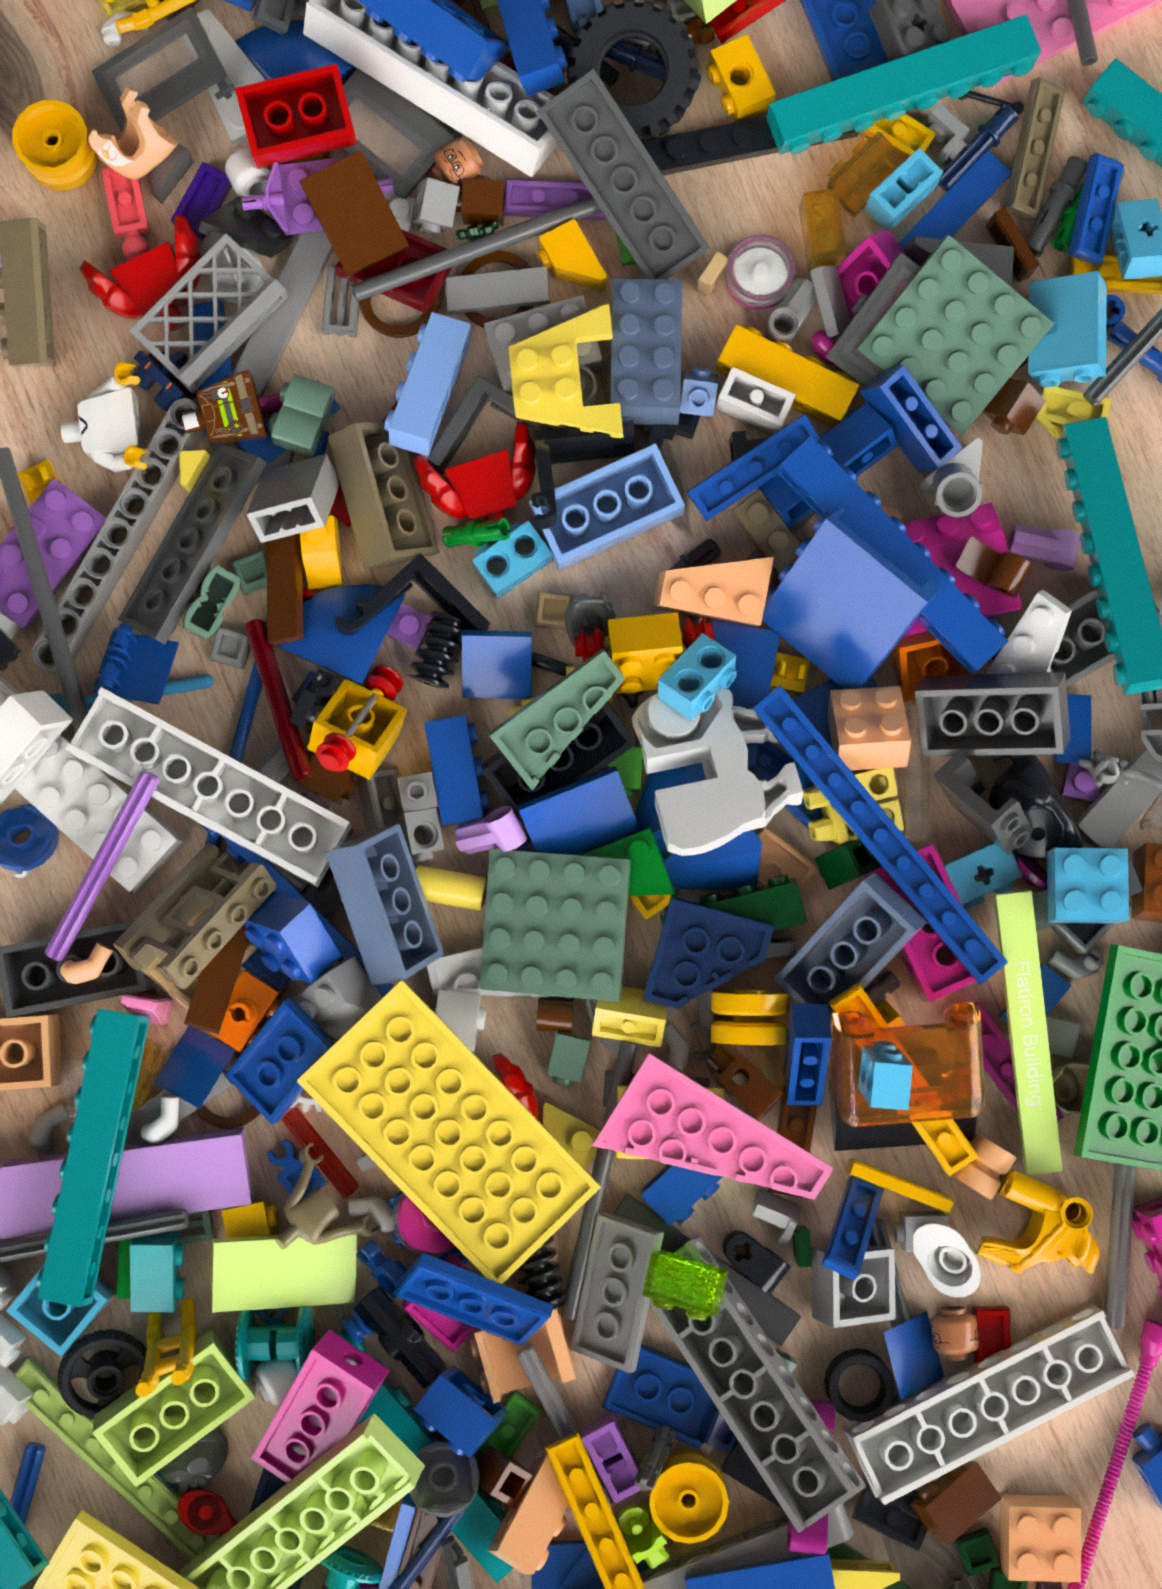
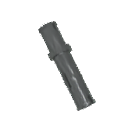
(1061, 194)

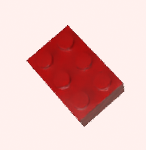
(296, 116)

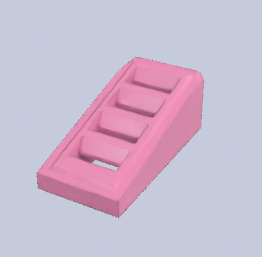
(148, 1005)

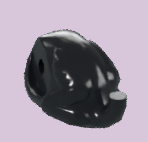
(1041, 803)

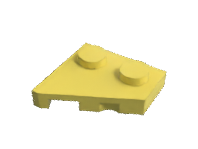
(1067, 407)
(571, 1133)

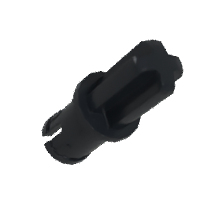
(699, 556)

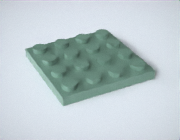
(956, 333)
(555, 924)

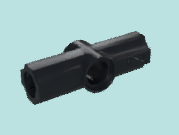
(401, 1336)

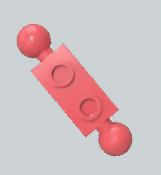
(127, 212)

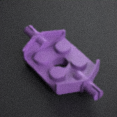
(287, 200)

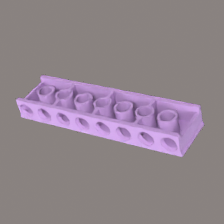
(179, 1173)

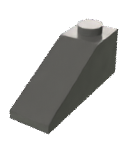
(995, 257)

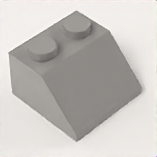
(339, 998)
(847, 1302)

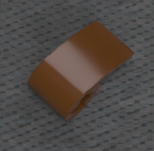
(997, 571)
(555, 1014)

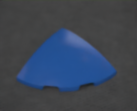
(289, 53)
(333, 651)

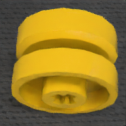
(54, 145)
(749, 1017)
(702, 1510)

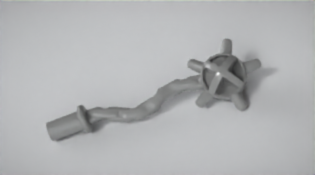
(1108, 769)

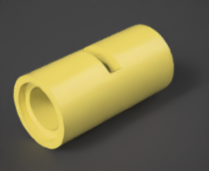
(452, 887)

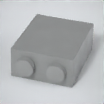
(293, 498)

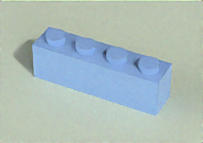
(429, 383)

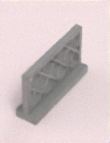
(231, 334)

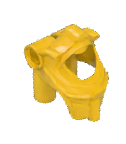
(1049, 1231)

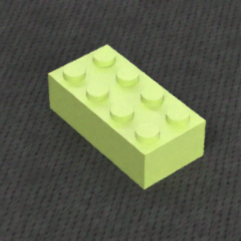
(157, 1428)

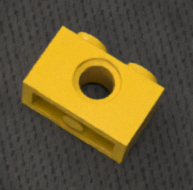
(740, 60)

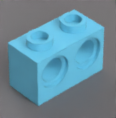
(903, 190)
(518, 566)
(691, 673)
(885, 1076)

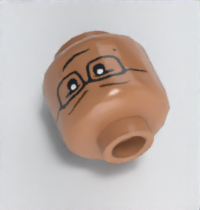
(457, 162)
(954, 1332)

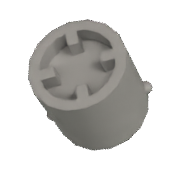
(956, 490)

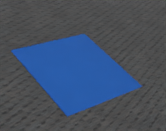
(194, 1066)
(913, 1355)

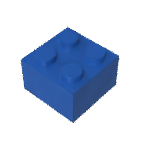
(291, 938)
(460, 1412)

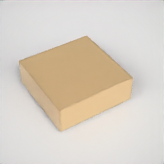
(712, 274)
(552, 609)

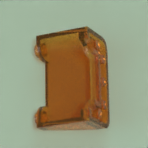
(944, 1060)

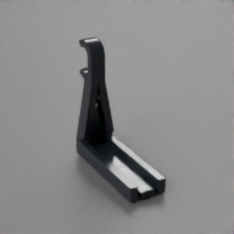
(571, 445)
(432, 583)

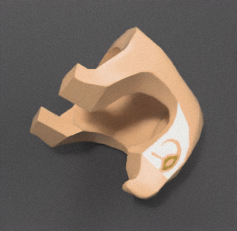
(140, 145)

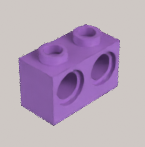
(611, 1456)

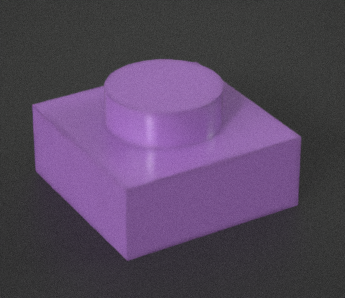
(409, 626)
(1078, 784)

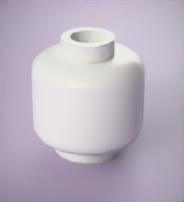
(244, 174)
(275, 1379)

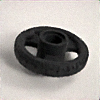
(106, 1389)

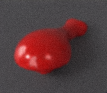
(205, 1512)

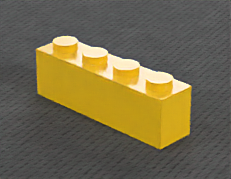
(818, 391)

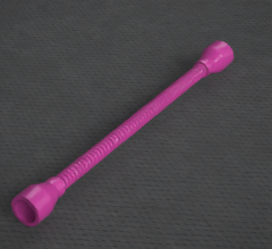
(1150, 1352)

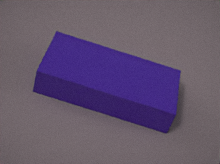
(203, 196)

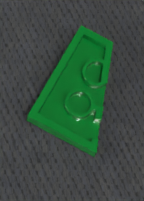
(647, 866)

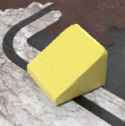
(191, 467)

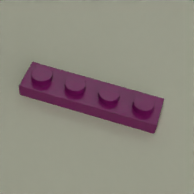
(998, 1059)

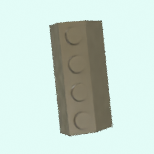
(26, 294)
(382, 496)

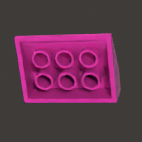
(946, 539)

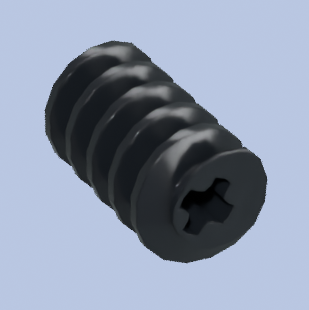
(439, 650)
(541, 1276)

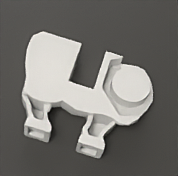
(731, 798)

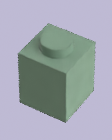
(568, 1059)

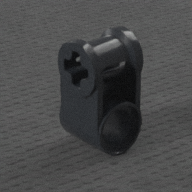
(758, 1263)

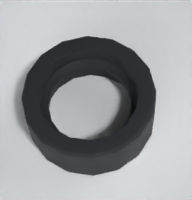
(884, 1397)

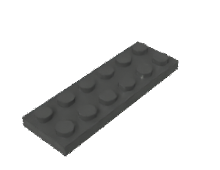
(623, 178)
(192, 542)

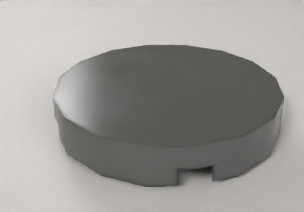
(446, 1482)

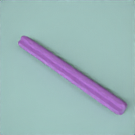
(102, 865)

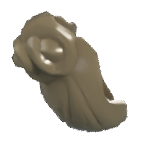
(1069, 1085)

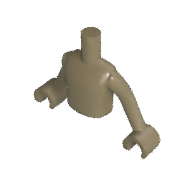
(315, 1212)

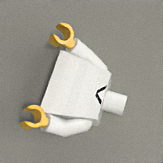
(110, 423)

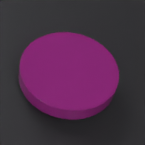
(1032, 871)

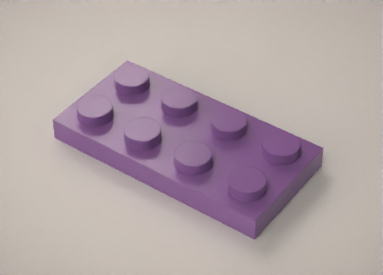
(64, 533)

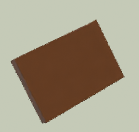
(354, 213)

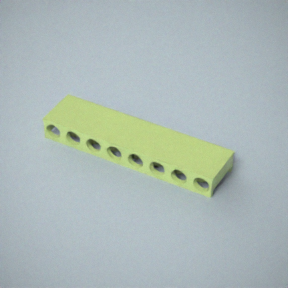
(311, 1513)

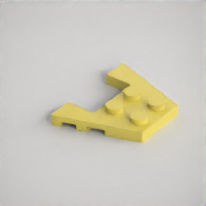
(548, 376)

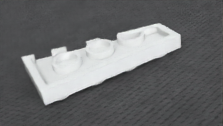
(239, 72)
(1034, 638)
(462, 974)

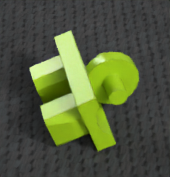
(642, 1534)

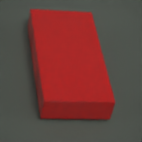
(993, 1330)

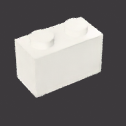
(754, 401)

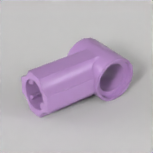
(1054, 547)
(496, 830)

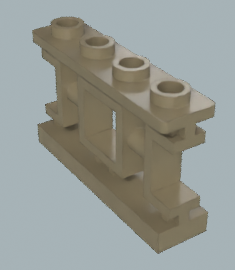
(163, 925)

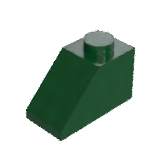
(845, 864)

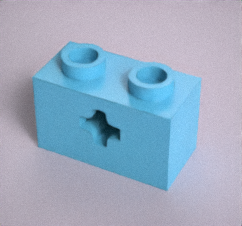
(1138, 238)
(1000, 871)

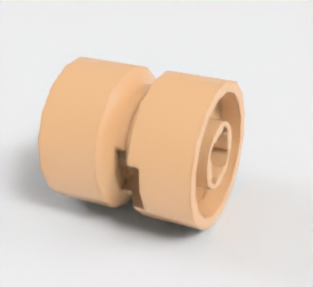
(984, 1171)

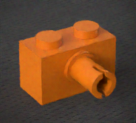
(247, 1010)

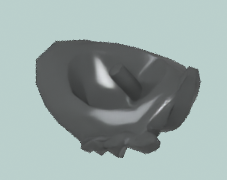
(587, 614)
(198, 1463)

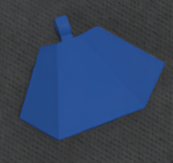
(717, 869)

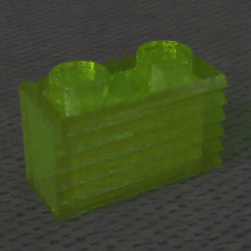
(684, 1284)

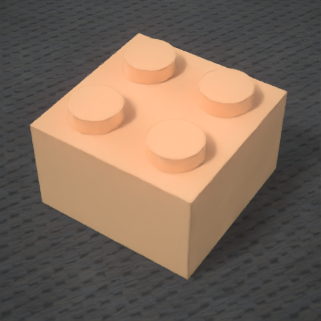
(869, 727)
(30, 1052)
(1040, 1538)

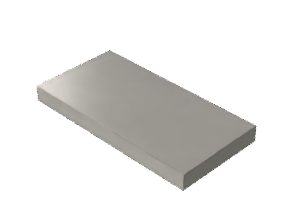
(611, 1300)

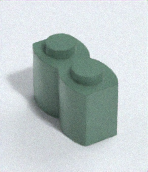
(301, 415)
(207, 611)

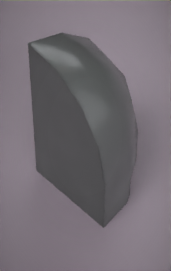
(169, 173)

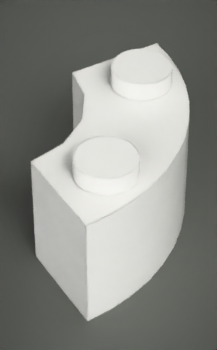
(461, 1014)

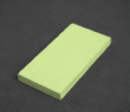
(261, 1275)

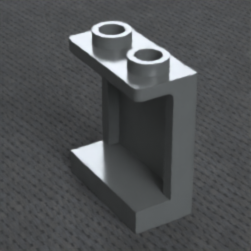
(962, 786)

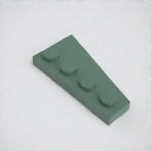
(547, 724)

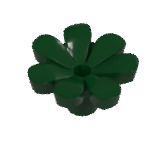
(474, 232)

